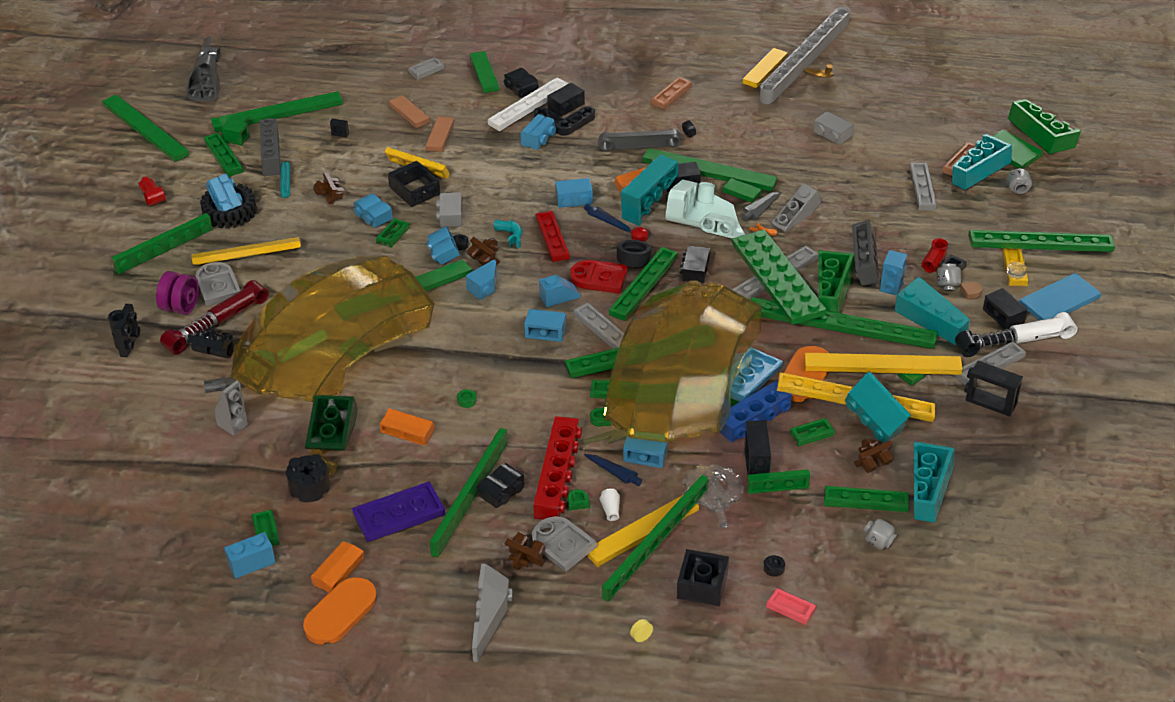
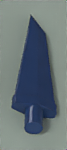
(597, 212)
(618, 471)

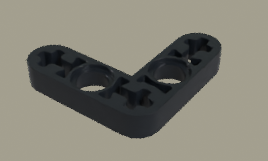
(568, 125)

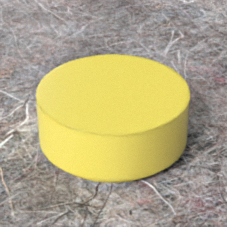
(641, 630)

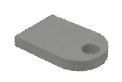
(216, 285)
(564, 542)

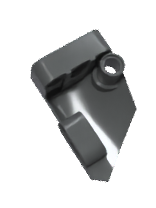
(203, 80)

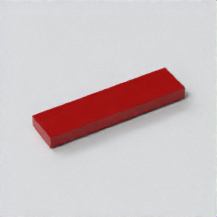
(552, 236)

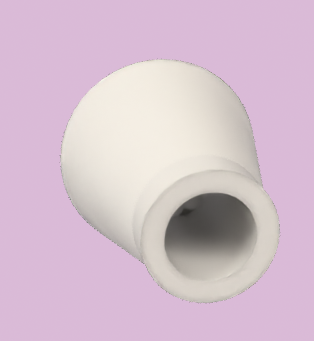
(610, 501)

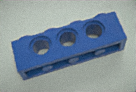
(759, 406)

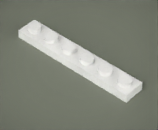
(525, 105)

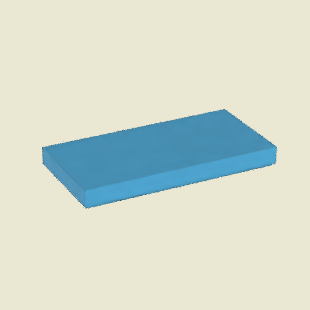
(1060, 297)
(753, 373)

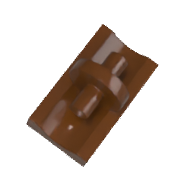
(329, 188)
(486, 249)
(870, 451)
(522, 553)

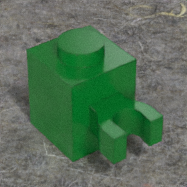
(236, 131)

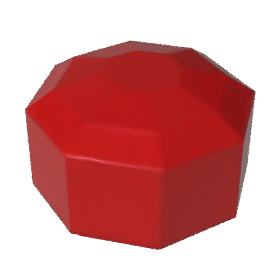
(640, 234)

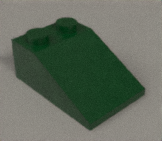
(331, 422)

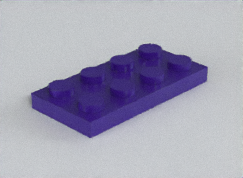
(398, 511)

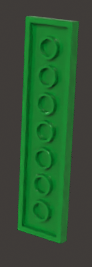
(779, 277)

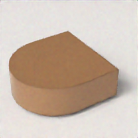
(971, 290)

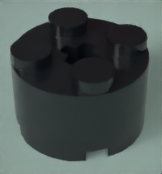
(307, 477)

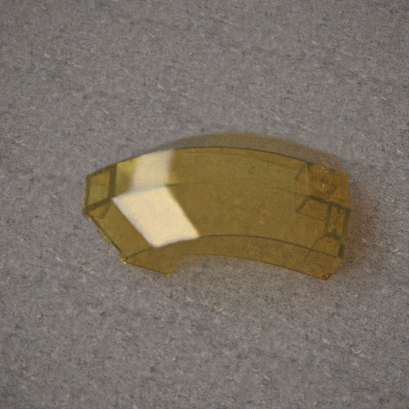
(327, 324)
(680, 362)

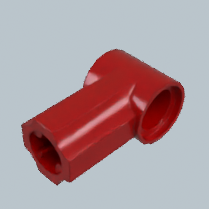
(152, 193)
(935, 255)

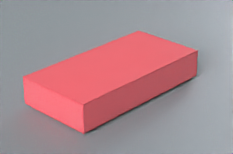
(791, 606)

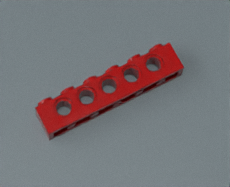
(556, 468)

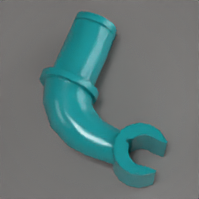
(511, 227)

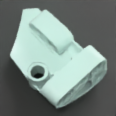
(702, 209)

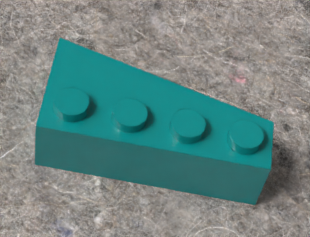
(981, 161)
(647, 188)
(931, 310)
(931, 477)

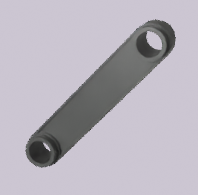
(639, 139)

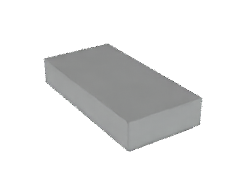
(426, 68)

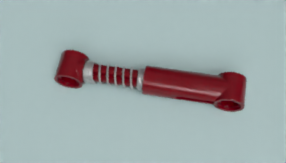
(251, 293)

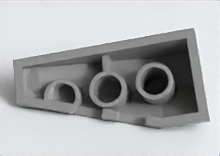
(491, 607)

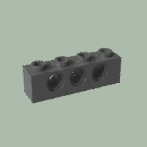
(270, 147)
(865, 253)

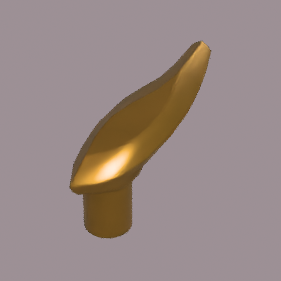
(821, 73)

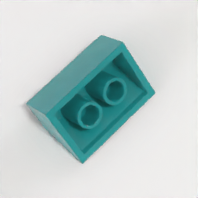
(877, 408)

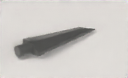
(757, 208)

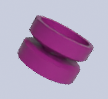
(177, 293)

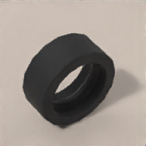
(633, 253)

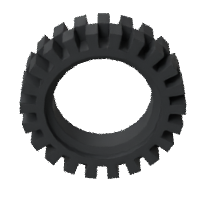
(232, 217)

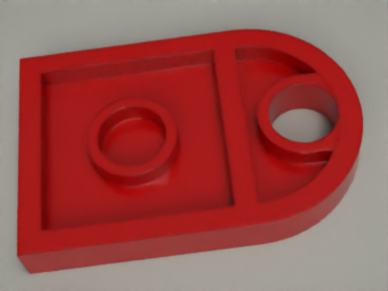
(599, 275)

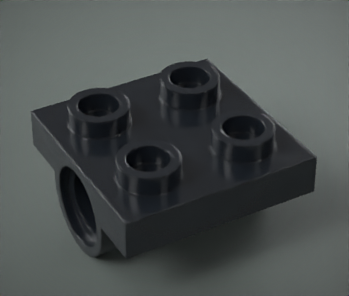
(124, 329)
(213, 343)

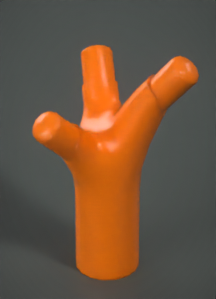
(772, 232)

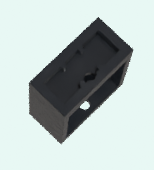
(415, 171)
(997, 377)
(757, 447)

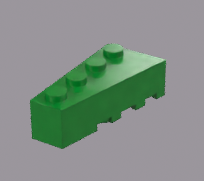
(1043, 127)
(834, 276)

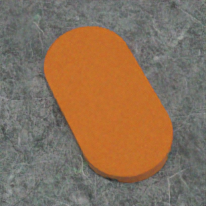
(797, 368)
(340, 611)

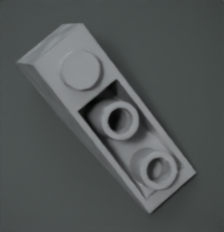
(798, 208)
(230, 410)

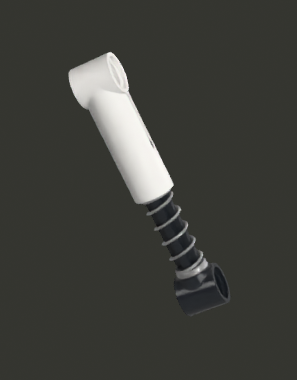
(1060, 325)

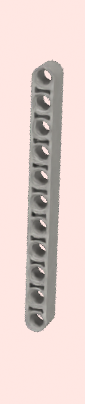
(804, 55)

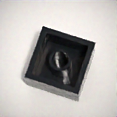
(702, 577)

